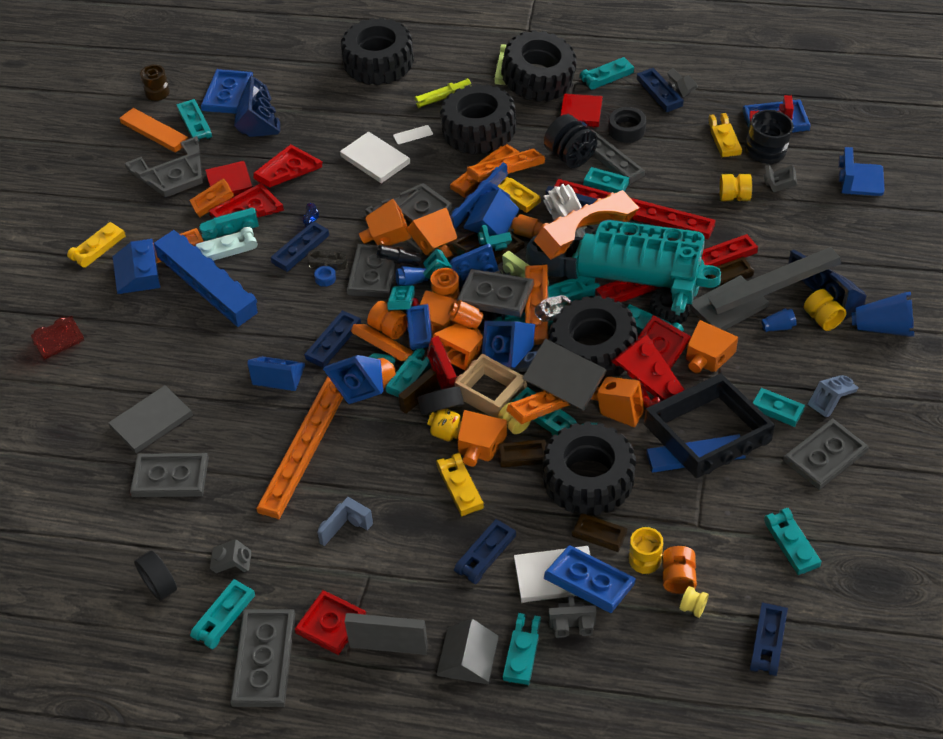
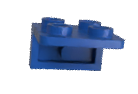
(860, 178)
(477, 259)

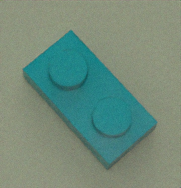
(605, 180)
(779, 407)

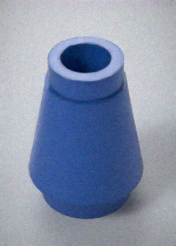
(410, 275)
(780, 320)

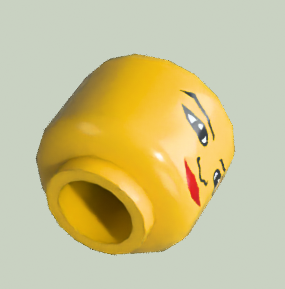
(445, 424)

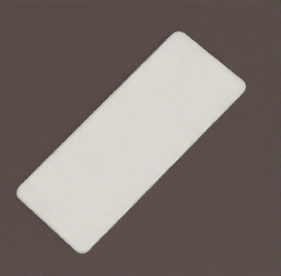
(413, 134)

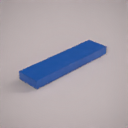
(662, 459)

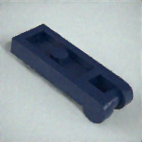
(485, 551)
(769, 638)

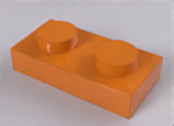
(211, 197)

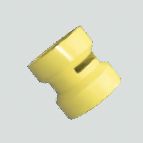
(513, 425)

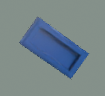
(419, 326)

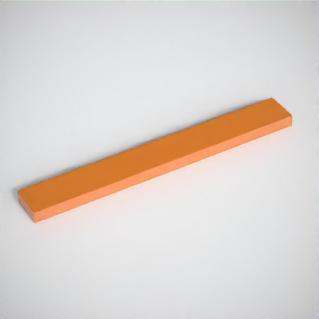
(300, 451)

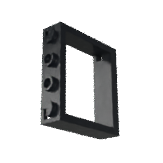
(694, 397)

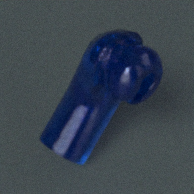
(311, 215)

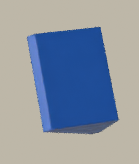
(494, 211)
(275, 372)
(356, 377)

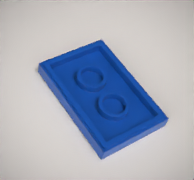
(225, 91)
(799, 118)
(589, 578)

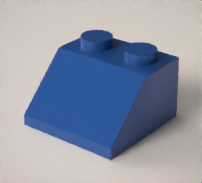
(136, 267)
(507, 341)

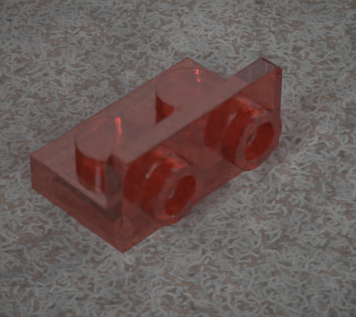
(57, 337)

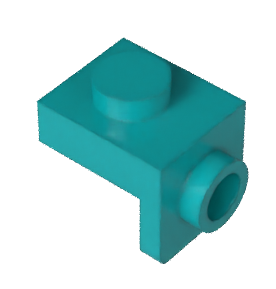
(498, 241)
(435, 261)

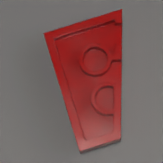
(285, 166)
(255, 197)
(648, 366)

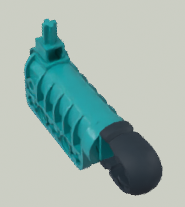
(635, 259)

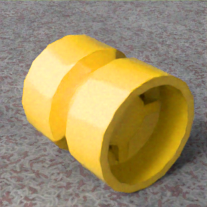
(735, 187)
(824, 310)
(645, 550)

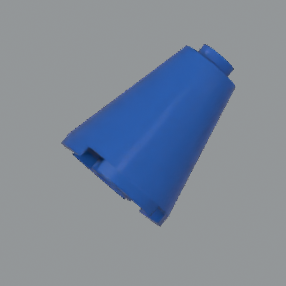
(886, 316)

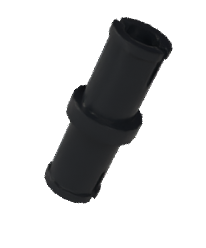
(398, 255)

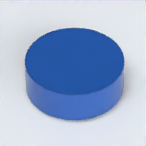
(325, 276)

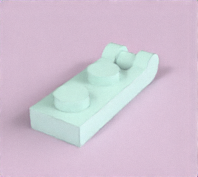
(229, 244)

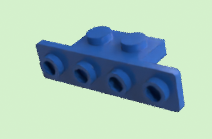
(490, 184)

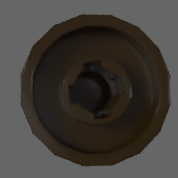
(154, 82)

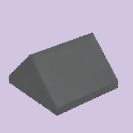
(468, 652)

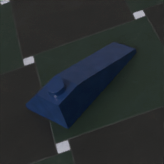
(255, 112)
(839, 287)

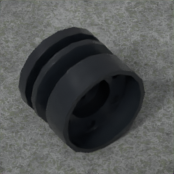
(768, 136)
(570, 141)

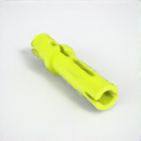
(440, 94)

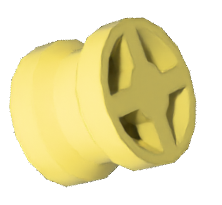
(694, 601)

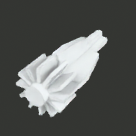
(561, 202)

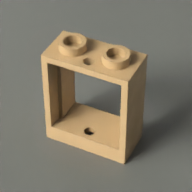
(496, 371)

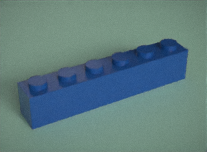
(206, 278)

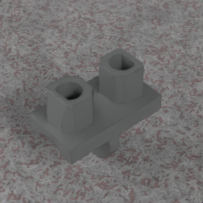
(572, 615)

